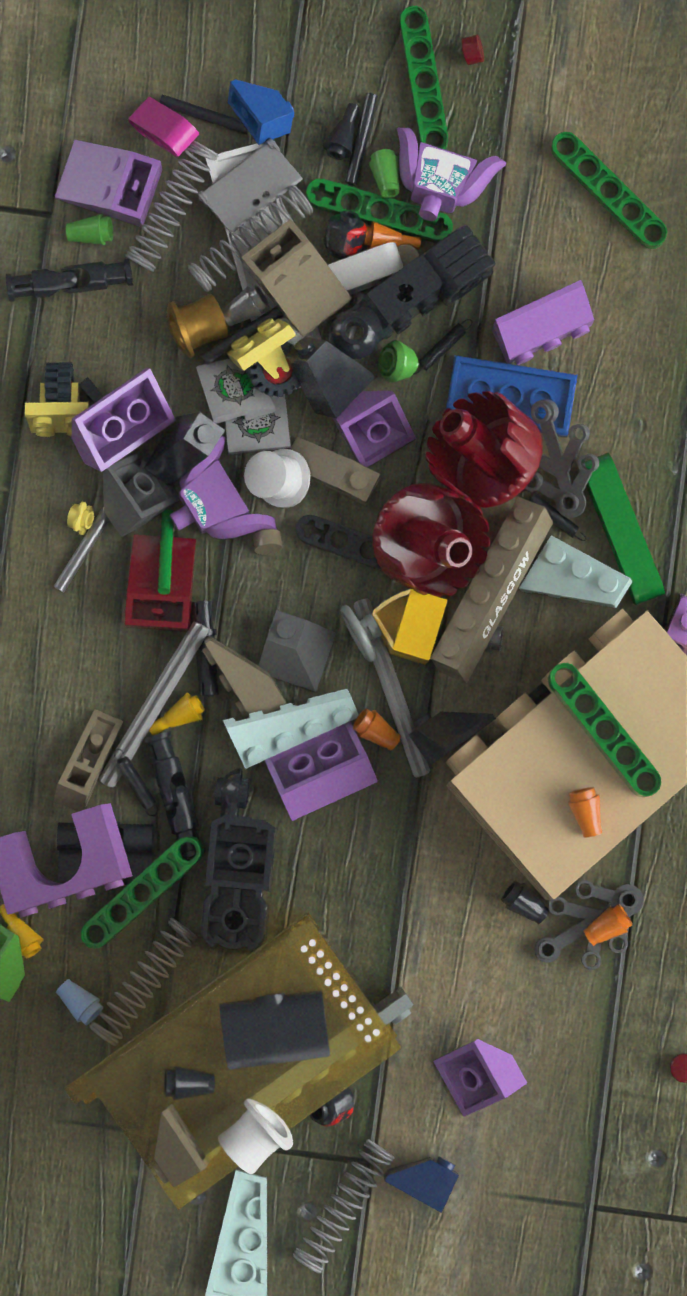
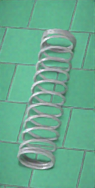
(199, 149)
(295, 195)
(186, 934)
(309, 1260)

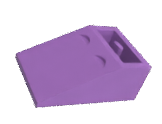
(110, 181)

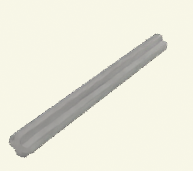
(394, 696)
(155, 701)

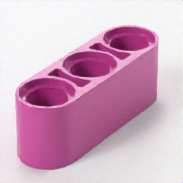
(163, 126)

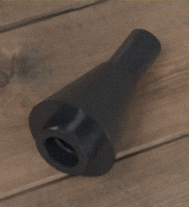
(340, 141)

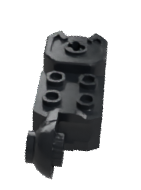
(444, 271)
(237, 870)

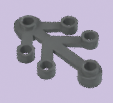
(561, 463)
(589, 915)

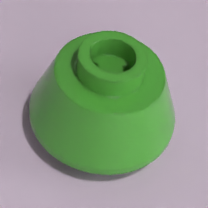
(397, 361)

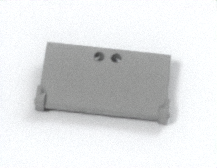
(259, 174)

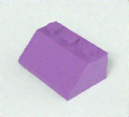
(543, 323)
(121, 421)
(321, 771)

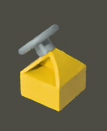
(404, 622)

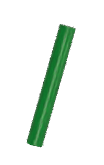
(165, 556)

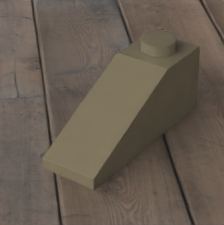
(338, 471)
(87, 761)

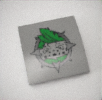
(231, 392)
(260, 433)

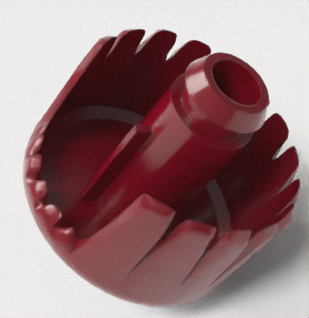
(485, 449)
(430, 539)

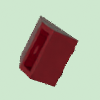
(143, 603)

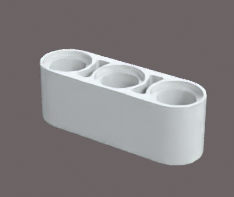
(367, 267)

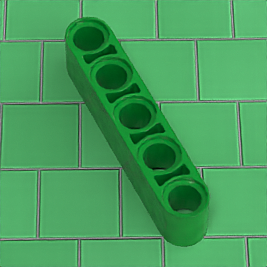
(623, 531)
(619, 737)

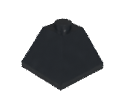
(446, 731)

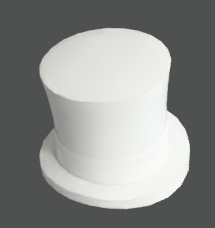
(278, 477)
(255, 1136)

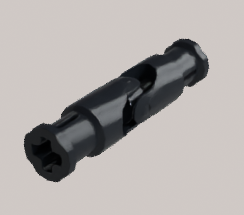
(46, 282)
(166, 770)

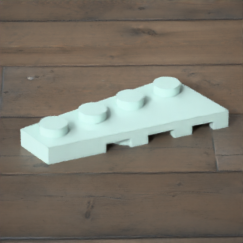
(278, 731)
(242, 1244)

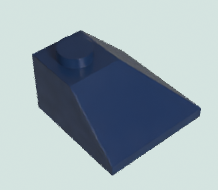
(425, 1180)

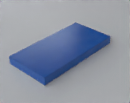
(518, 384)

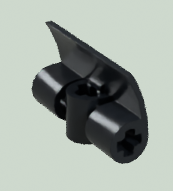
(137, 842)
(274, 1029)

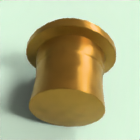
(196, 323)

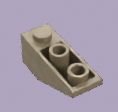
(249, 681)

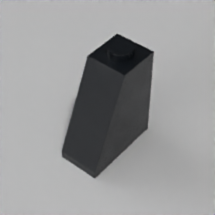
(327, 375)
(183, 447)

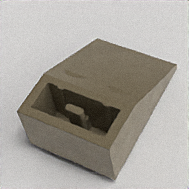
(296, 278)

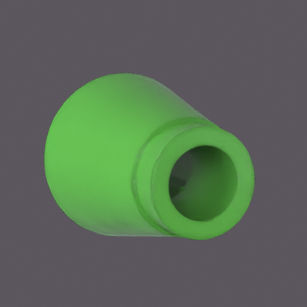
(385, 169)
(91, 230)

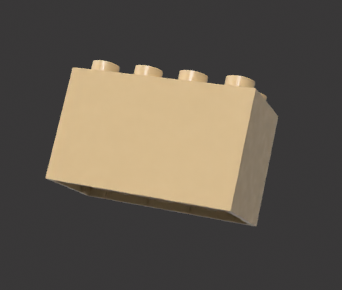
(525, 777)

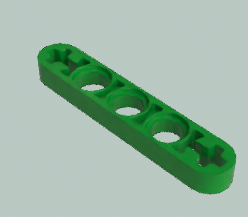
(367, 200)

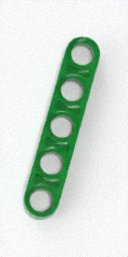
(424, 65)
(605, 175)
(127, 897)

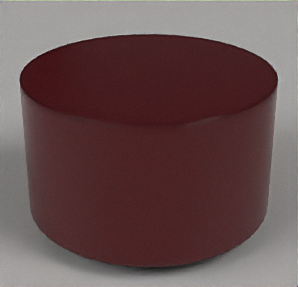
(472, 49)
(678, 1068)

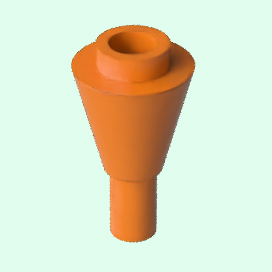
(380, 234)

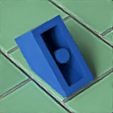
(261, 110)

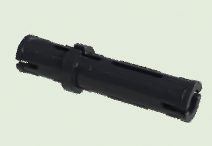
(206, 672)

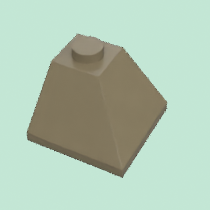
(177, 1150)

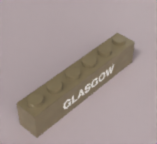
(492, 590)

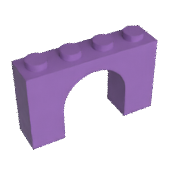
(101, 864)

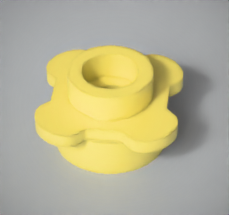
(80, 517)

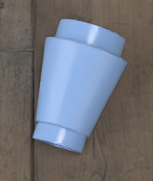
(81, 1003)

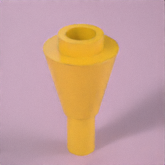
(184, 711)
(29, 939)

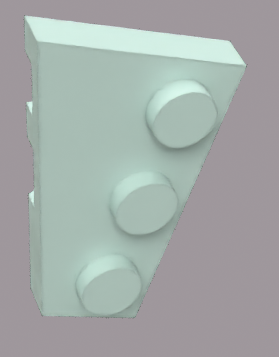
(574, 575)

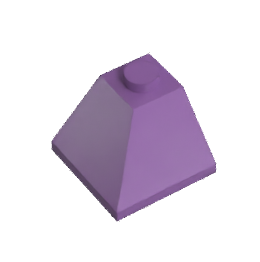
(374, 426)
(479, 1075)

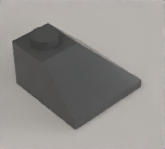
(134, 494)
(296, 650)

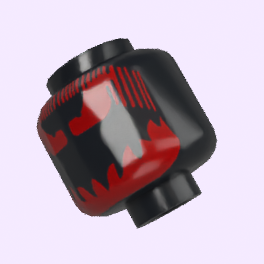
(345, 234)
(335, 1110)

